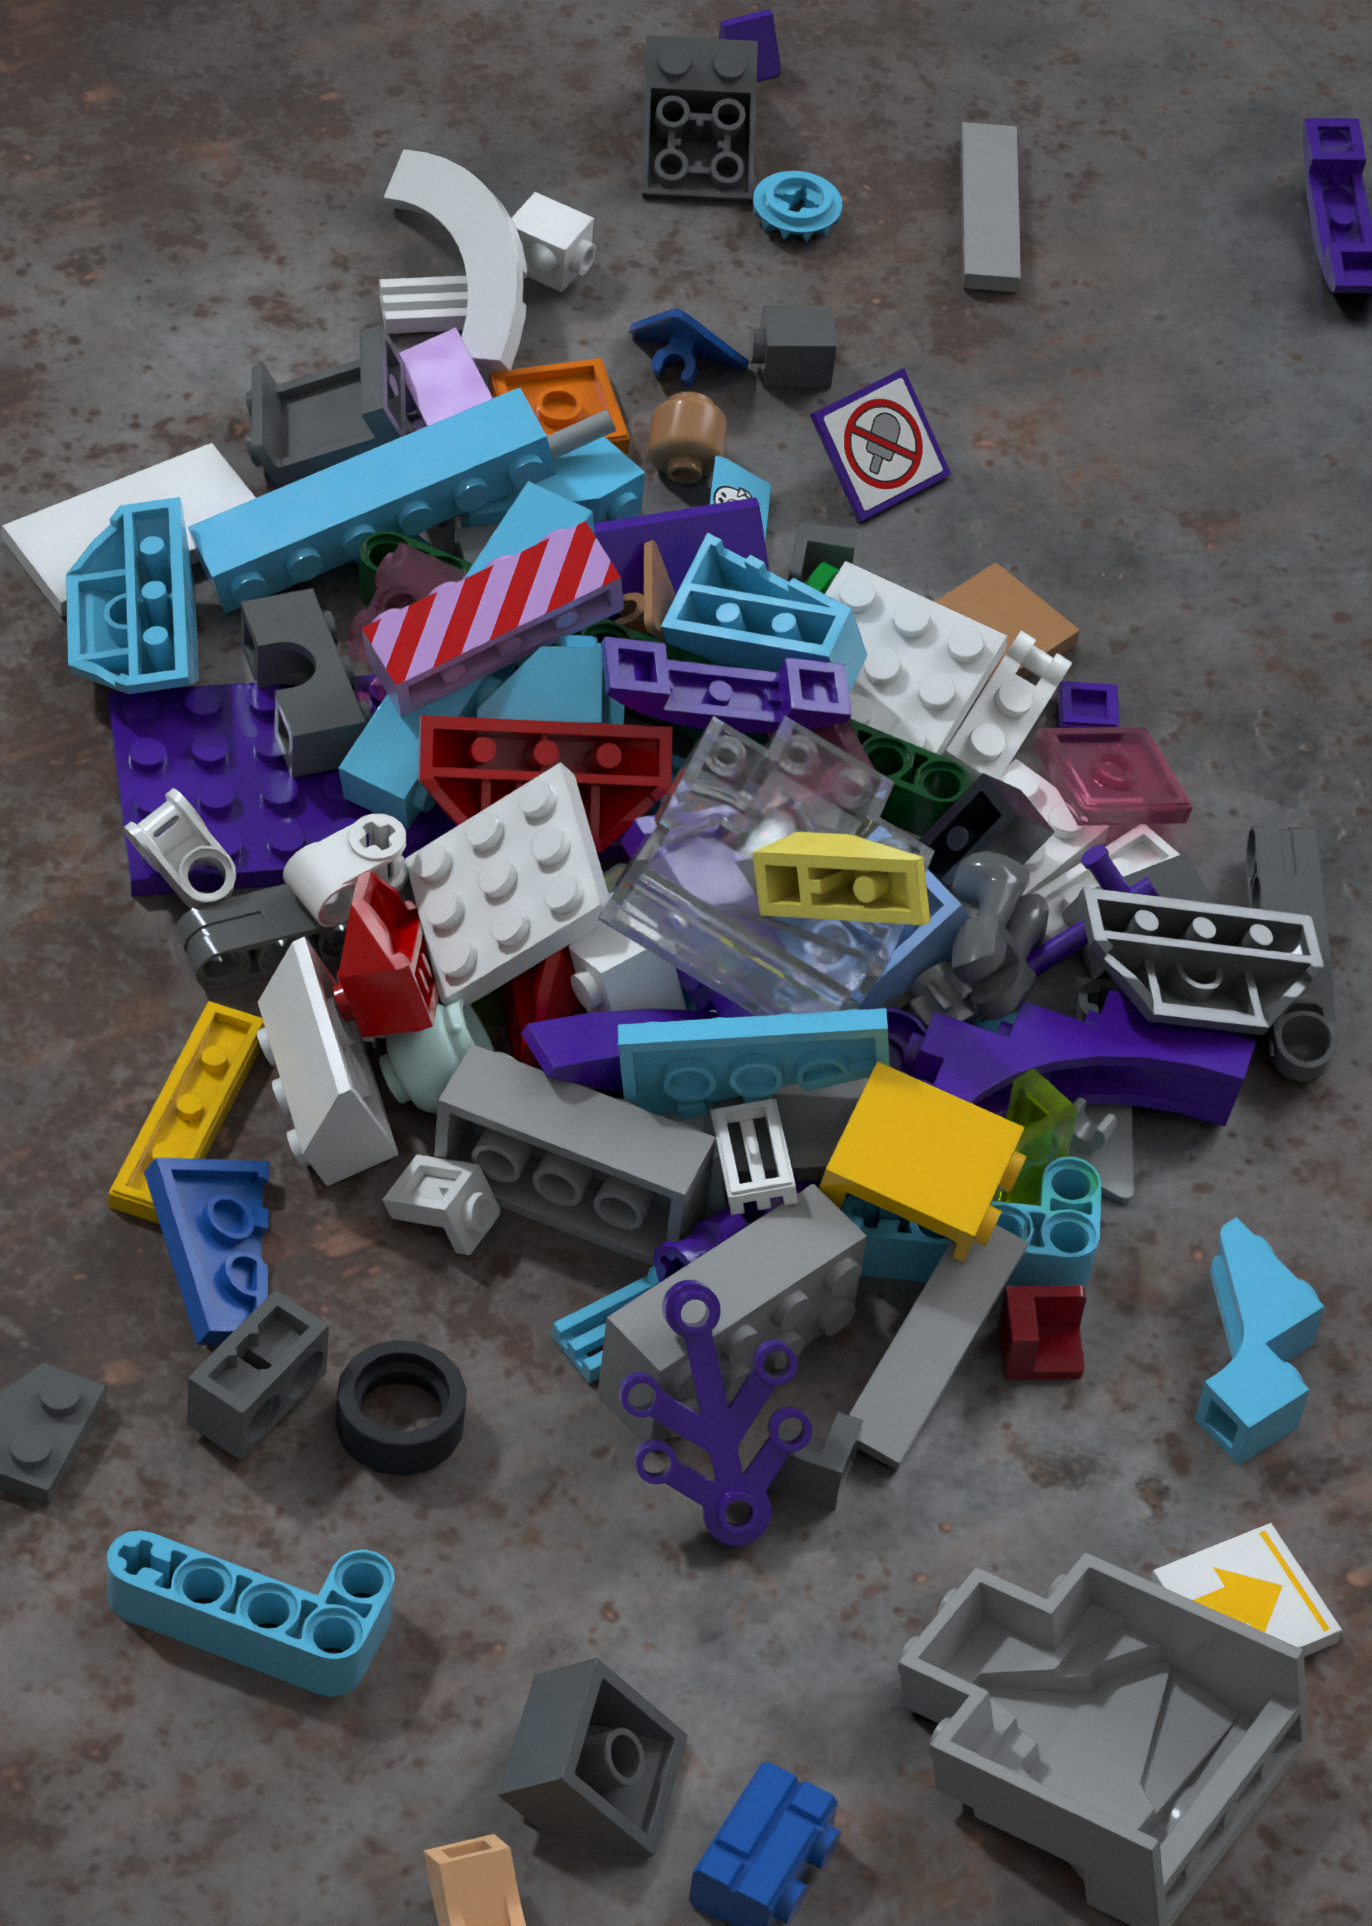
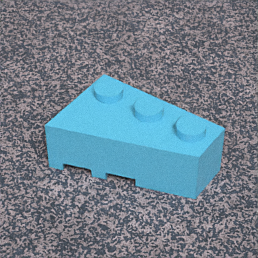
(754, 619)

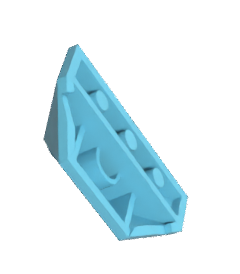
(135, 602)

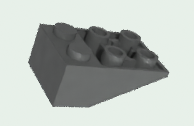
(698, 118)

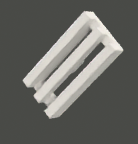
(423, 304)
(760, 1188)

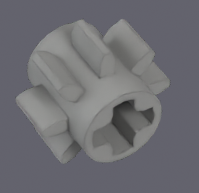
(942, 993)

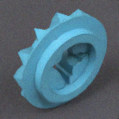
(785, 189)

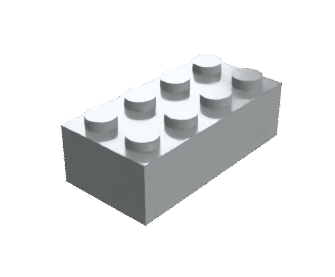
(575, 1155)
(774, 1281)

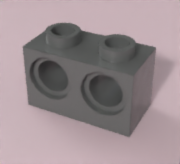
(257, 1374)

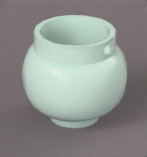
(425, 1060)

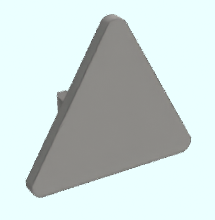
(1105, 1141)

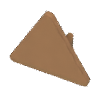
(648, 611)

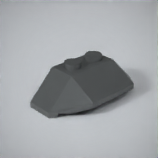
(1201, 958)

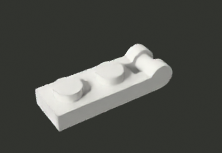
(1006, 709)

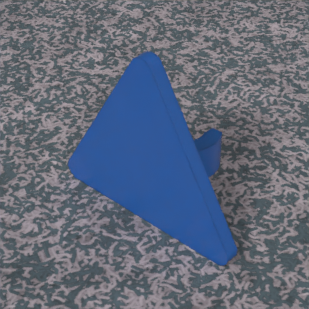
(682, 341)

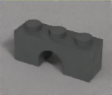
(296, 644)

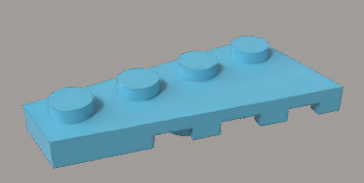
(722, 1058)

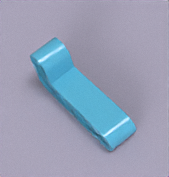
(1058, 1229)
(158, 1580)

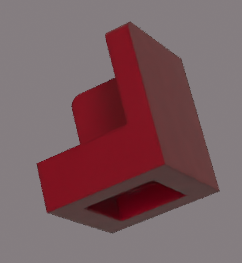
(1042, 1332)

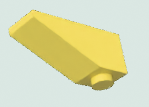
(840, 880)

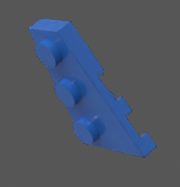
(213, 1237)

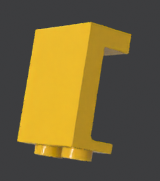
(925, 1158)

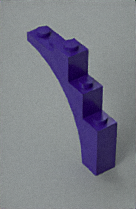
(1104, 1060)

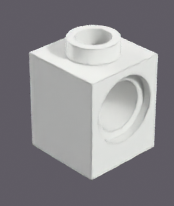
(554, 241)

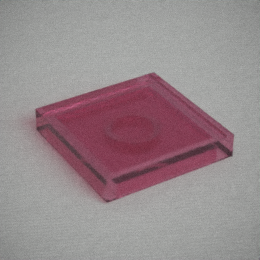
(1112, 776)

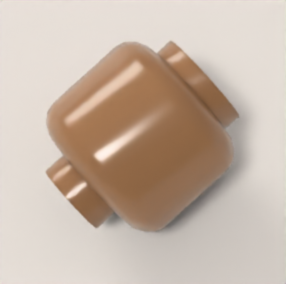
(687, 436)

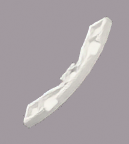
(487, 244)

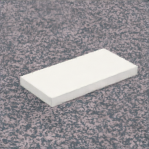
(58, 535)

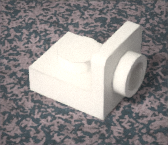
(445, 1196)

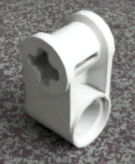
(181, 848)
(328, 870)

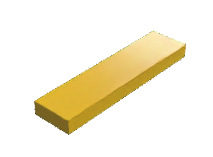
(191, 1102)

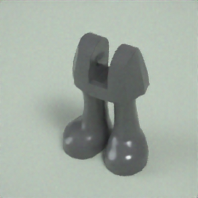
(996, 942)

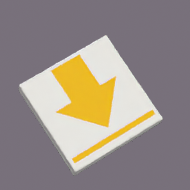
(1258, 1585)

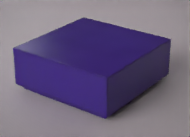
(1086, 705)

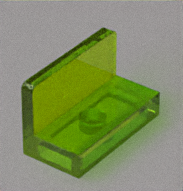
(1047, 1132)

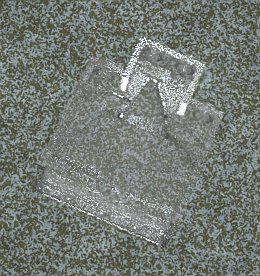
(694, 879)

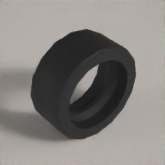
(400, 1364)

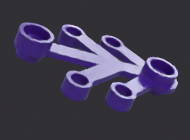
(718, 1426)

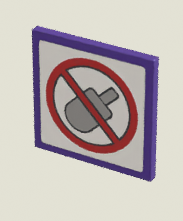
(880, 444)

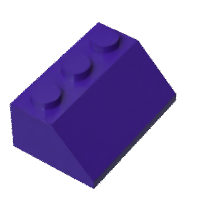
(679, 539)

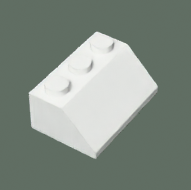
(322, 1071)

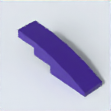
(586, 1045)

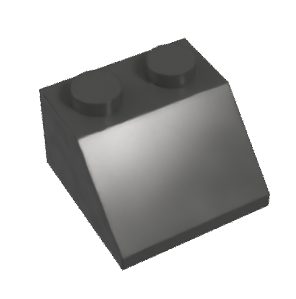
(593, 1760)

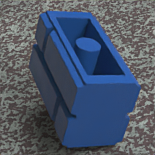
(765, 1851)

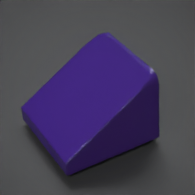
(760, 28)

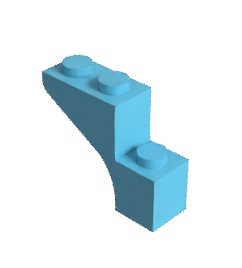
(1266, 1323)

